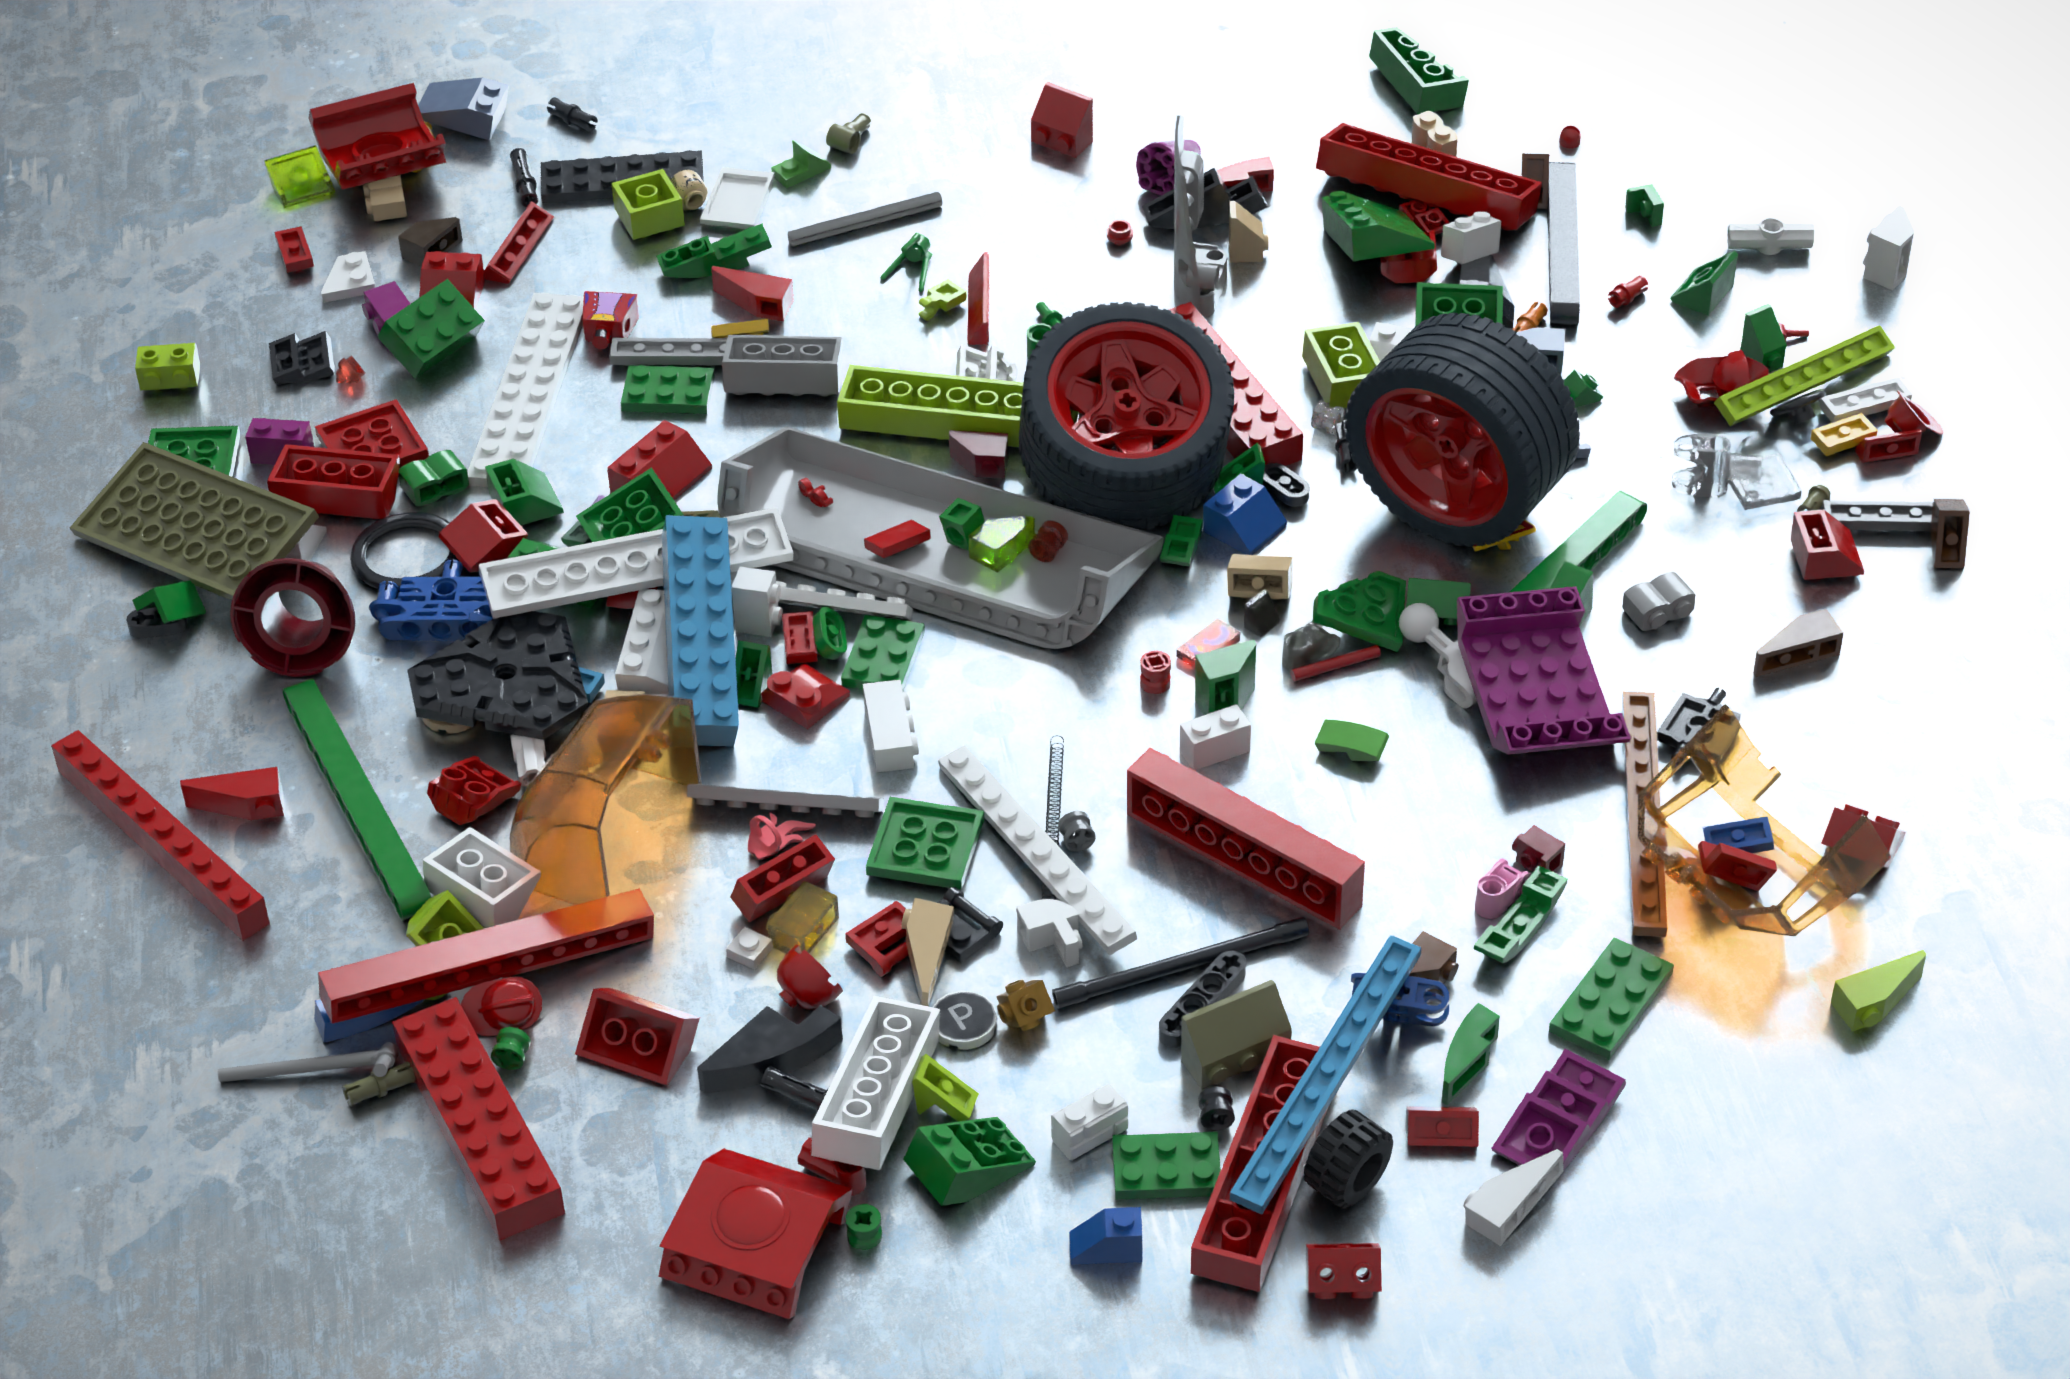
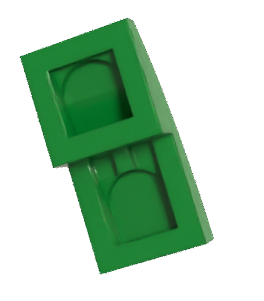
(1182, 540)

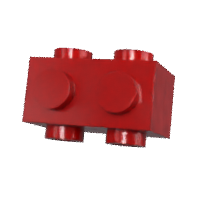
(1344, 1262)

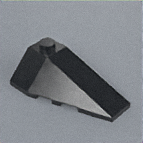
(1486, 272)

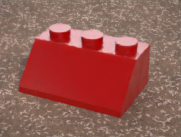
(669, 453)
(636, 1035)

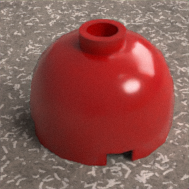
(805, 981)

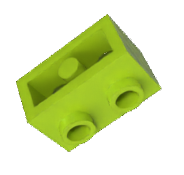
(167, 366)

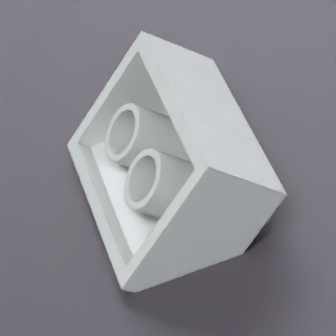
(481, 877)

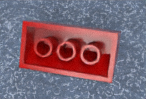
(337, 480)

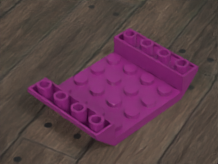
(1534, 672)

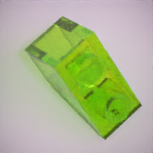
(1000, 541)

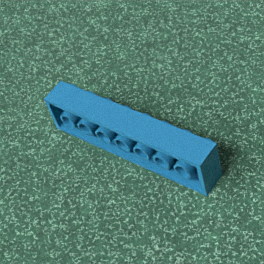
(701, 624)

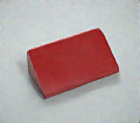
(1889, 446)

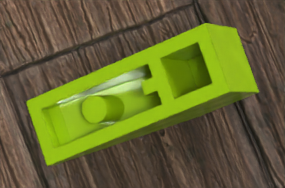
(1872, 993)

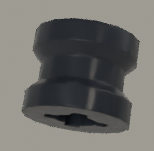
(1216, 1108)

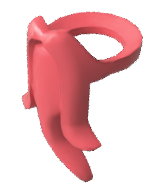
(771, 839)

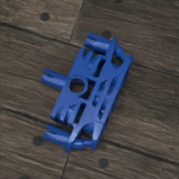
(432, 606)

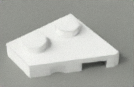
(348, 277)

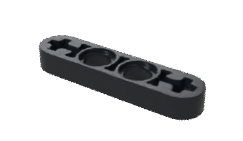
(1199, 996)

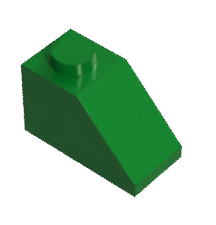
(1763, 338)

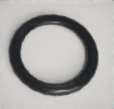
(384, 525)

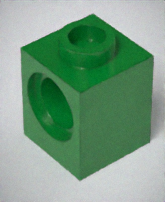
(960, 521)

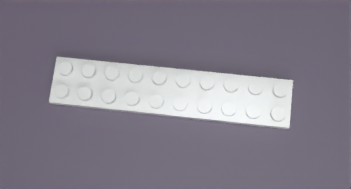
(529, 383)
(618, 565)

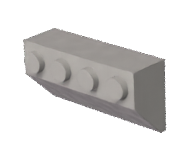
(782, 364)

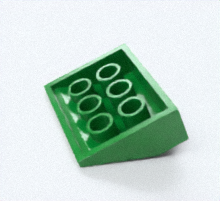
(1369, 228)

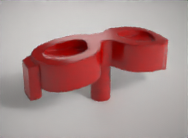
(816, 495)

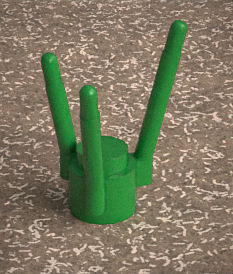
(914, 250)

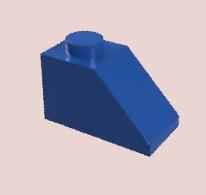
(1108, 1237)

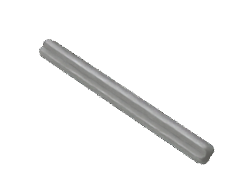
(865, 218)

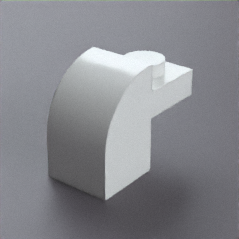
(1050, 923)

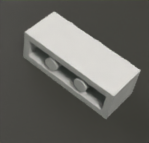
(890, 726)

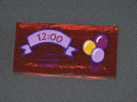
(1212, 637)

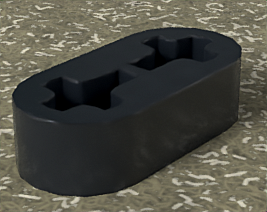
(152, 624)

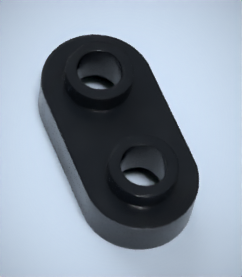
(1286, 485)

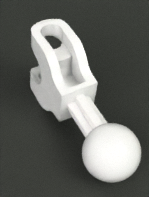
(1421, 624)

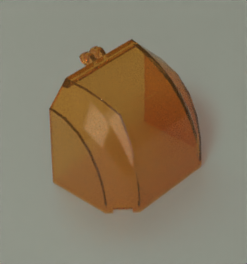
(567, 799)

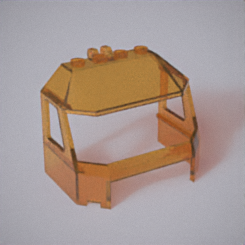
(1732, 769)

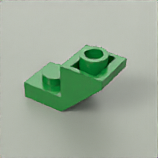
(1583, 388)

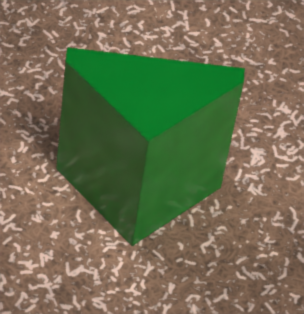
(1707, 284)

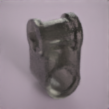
(1308, 645)

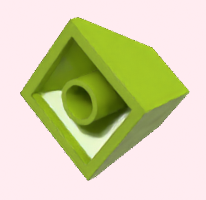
(440, 919)

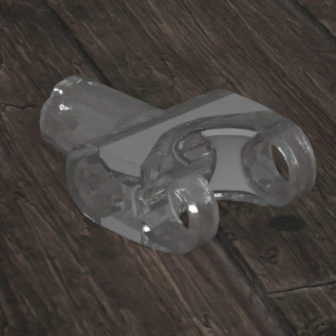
(1713, 465)

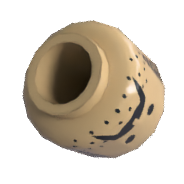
(690, 188)

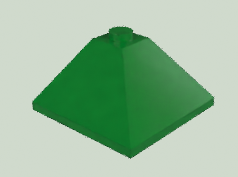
(630, 510)

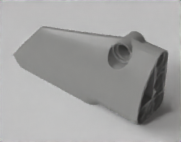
(1197, 267)

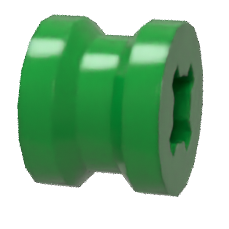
(510, 1048)
(858, 1232)

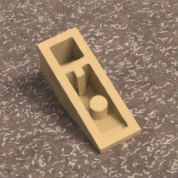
(926, 939)

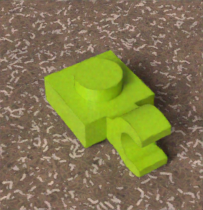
(944, 296)

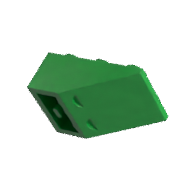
(966, 1158)

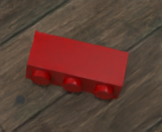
(776, 879)

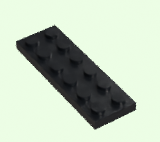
(593, 177)

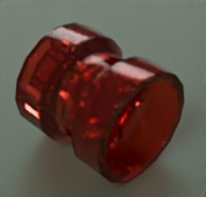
(1048, 541)

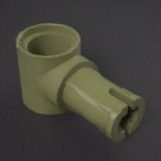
(848, 136)

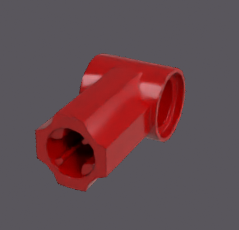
(835, 1171)

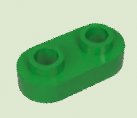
(829, 633)

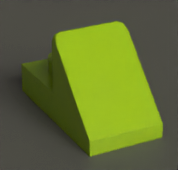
(940, 1087)

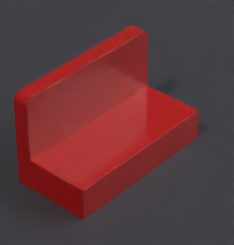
(1736, 865)
(1442, 1126)

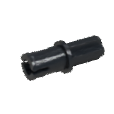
(1342, 448)

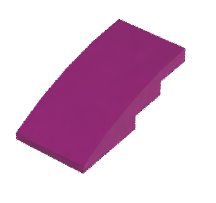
(1560, 1111)

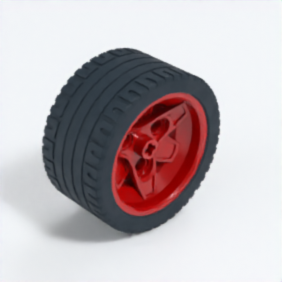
(1149, 361)
(1462, 429)

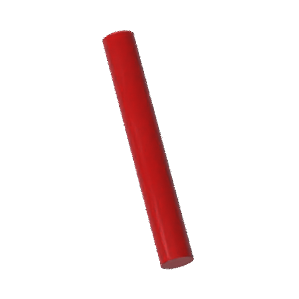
(1335, 663)

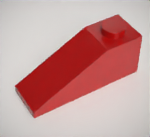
(239, 794)

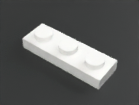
(1863, 400)

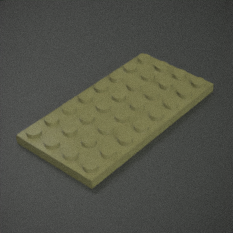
(192, 520)

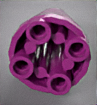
(1156, 165)

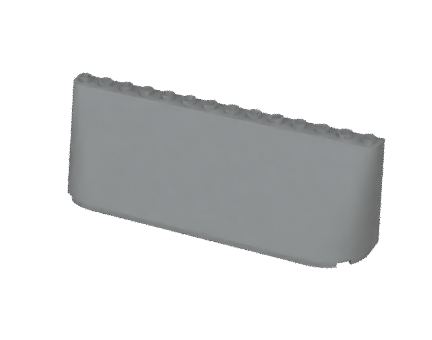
(871, 492)

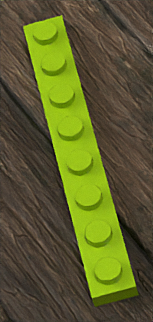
(1804, 375)

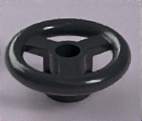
(1799, 407)

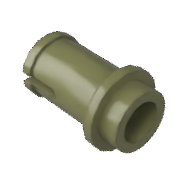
(1815, 498)

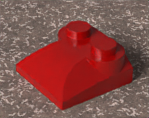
(803, 694)

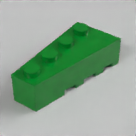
(1416, 73)

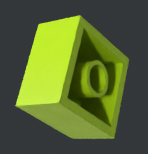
(648, 204)

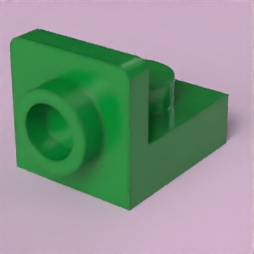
(1646, 200)

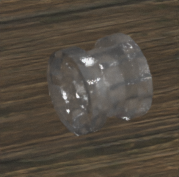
(1327, 417)

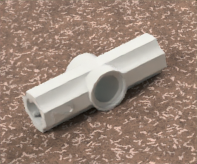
(1770, 236)
(529, 756)

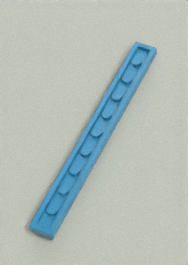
(1325, 1075)

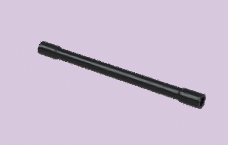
(1081, 991)

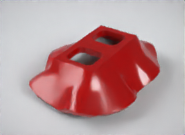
(1697, 377)

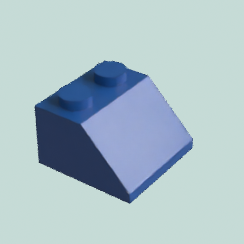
(1243, 515)

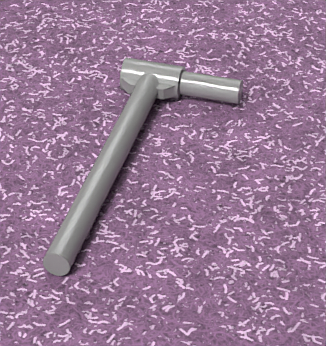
(382, 1058)

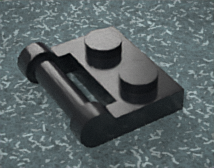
(963, 938)

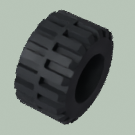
(1348, 1158)

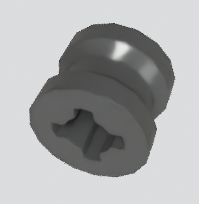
(1077, 831)

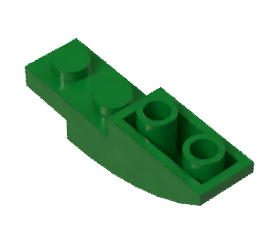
(699, 255)

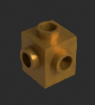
(1024, 1004)

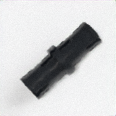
(572, 114)

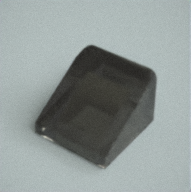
(1260, 614)

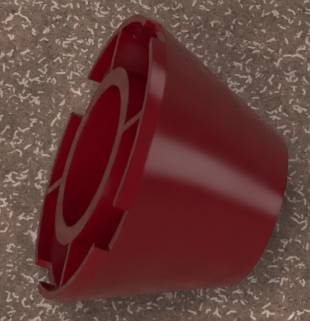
(279, 638)

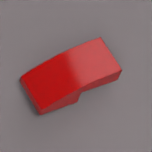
(1424, 216)

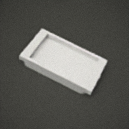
(737, 198)

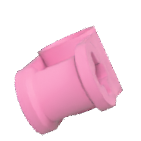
(1499, 889)

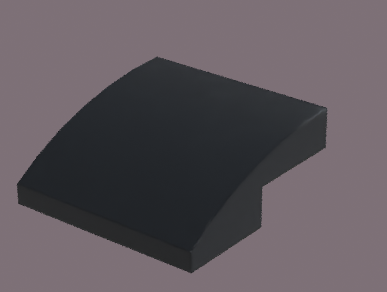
(301, 360)

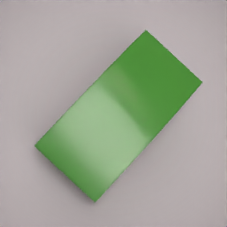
(1356, 739)

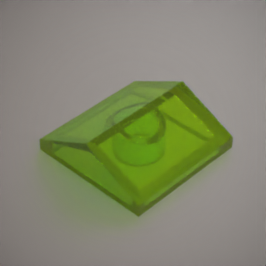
(299, 176)

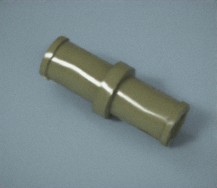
(374, 1085)

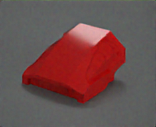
(1411, 266)
(470, 790)

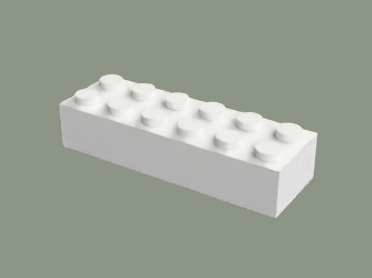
(874, 1083)

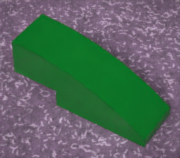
(1469, 1050)

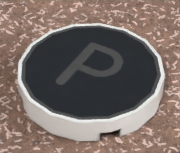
(966, 1019)

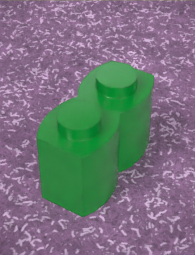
(434, 477)

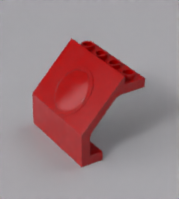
(375, 136)
(750, 1230)

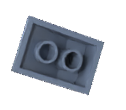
(465, 105)

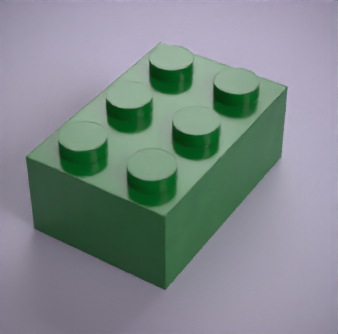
(431, 328)

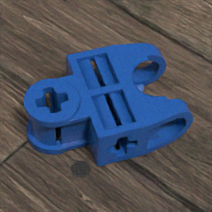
(1414, 1001)

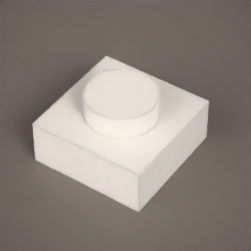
(749, 948)

